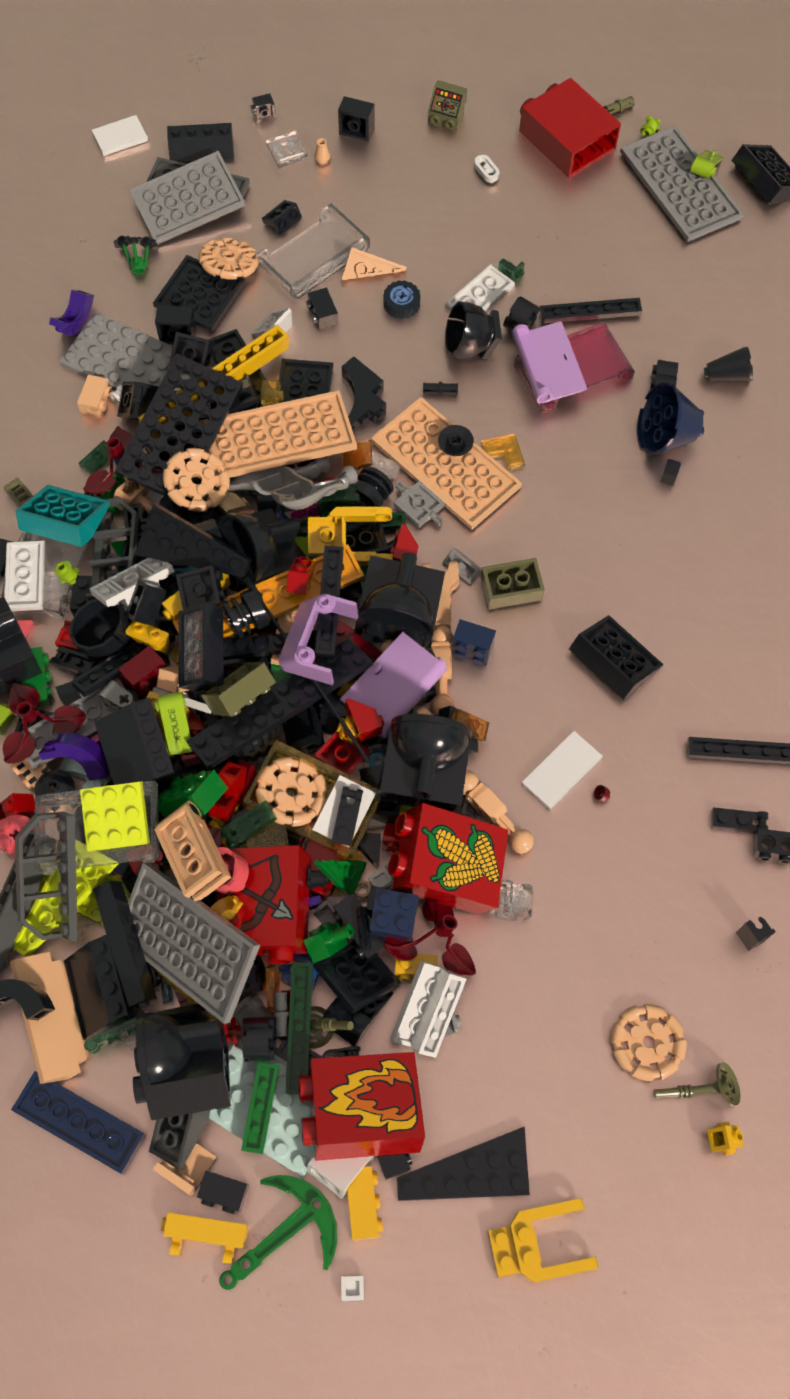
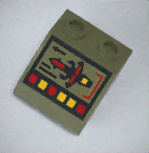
(447, 105)

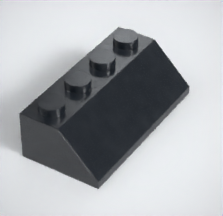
(194, 142)

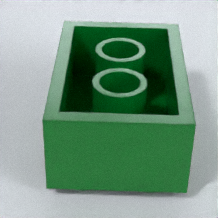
(201, 789)

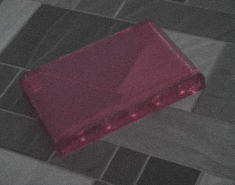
(597, 358)

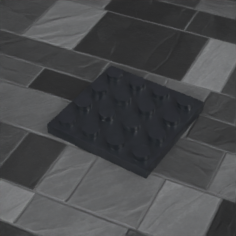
(199, 290)

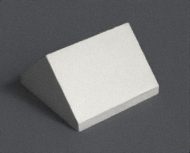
(280, 317)

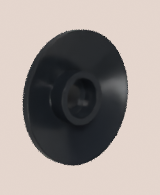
(455, 434)
(63, 780)

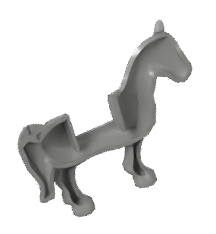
(293, 486)

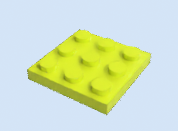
(114, 816)

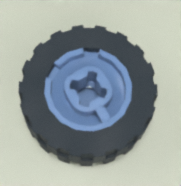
(401, 299)

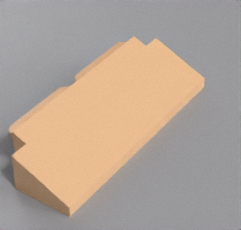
(57, 1036)

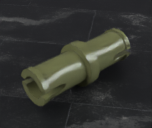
(619, 105)

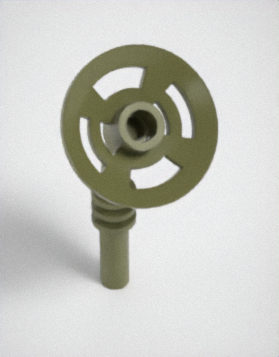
(326, 1024)
(721, 1086)

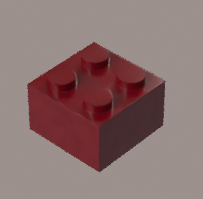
(142, 672)

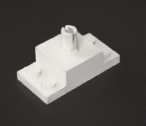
(122, 585)

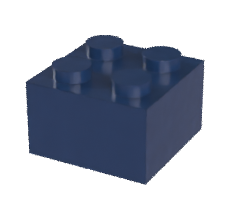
(473, 642)
(394, 914)

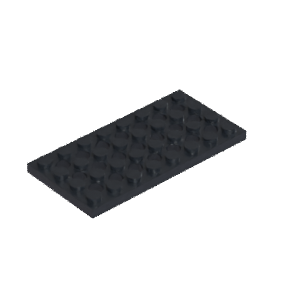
(157, 409)

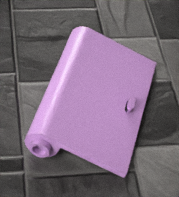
(544, 361)
(404, 679)

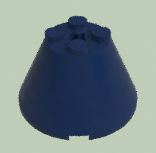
(668, 420)

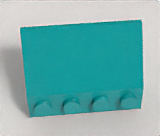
(62, 515)

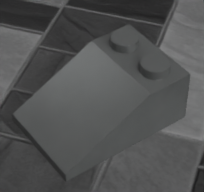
(177, 1136)

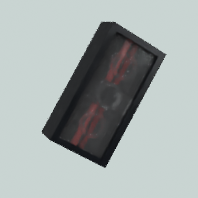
(201, 647)

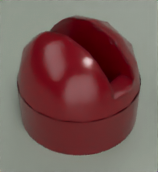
(600, 789)

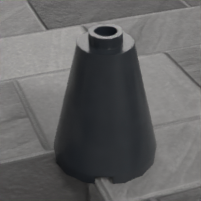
(731, 367)

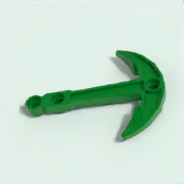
(293, 1224)

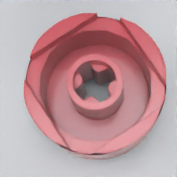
(8, 830)
(238, 870)

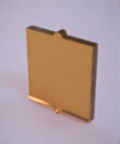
(360, 457)

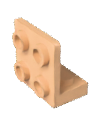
(192, 1172)

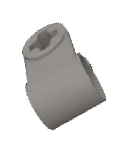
(115, 695)

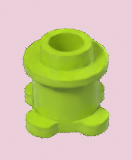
(650, 127)
(66, 572)

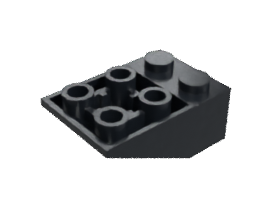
(361, 1019)

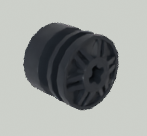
(373, 487)
(245, 613)

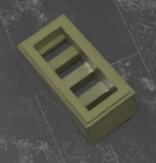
(16, 487)

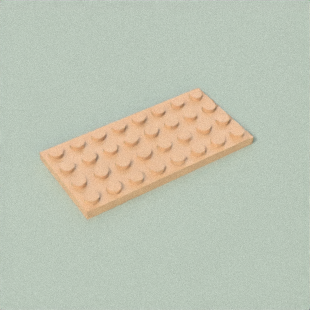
(284, 434)
(467, 483)

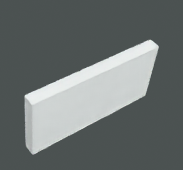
(484, 289)
(25, 575)
(561, 770)

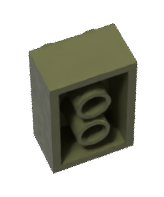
(512, 583)
(239, 689)

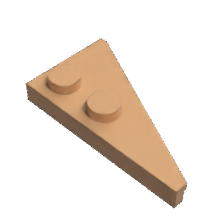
(363, 264)

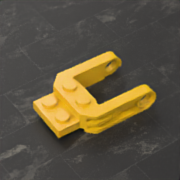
(332, 529)
(517, 1248)

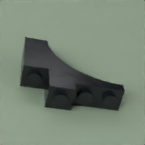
(366, 391)

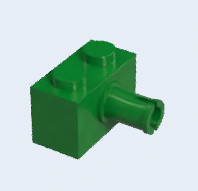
(327, 940)

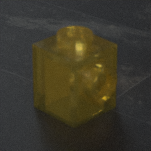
(271, 392)

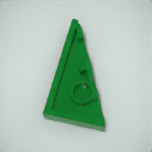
(342, 873)

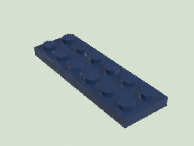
(79, 1123)

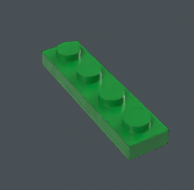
(260, 1108)

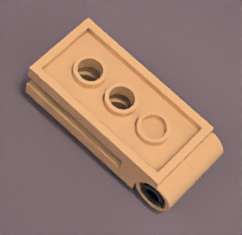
(192, 852)

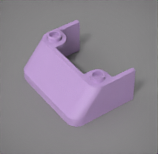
(295, 655)

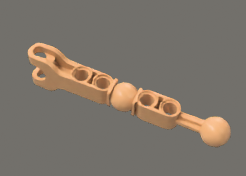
(443, 636)
(492, 809)

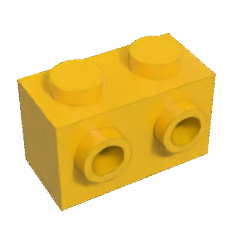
(407, 969)

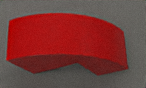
(234, 778)

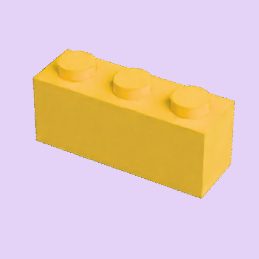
(363, 1205)

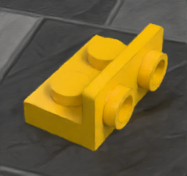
(148, 636)

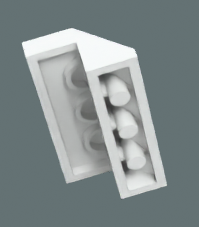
(428, 1008)

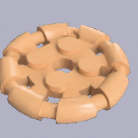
(233, 258)
(195, 468)
(297, 781)
(657, 1033)

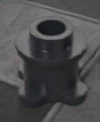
(316, 879)

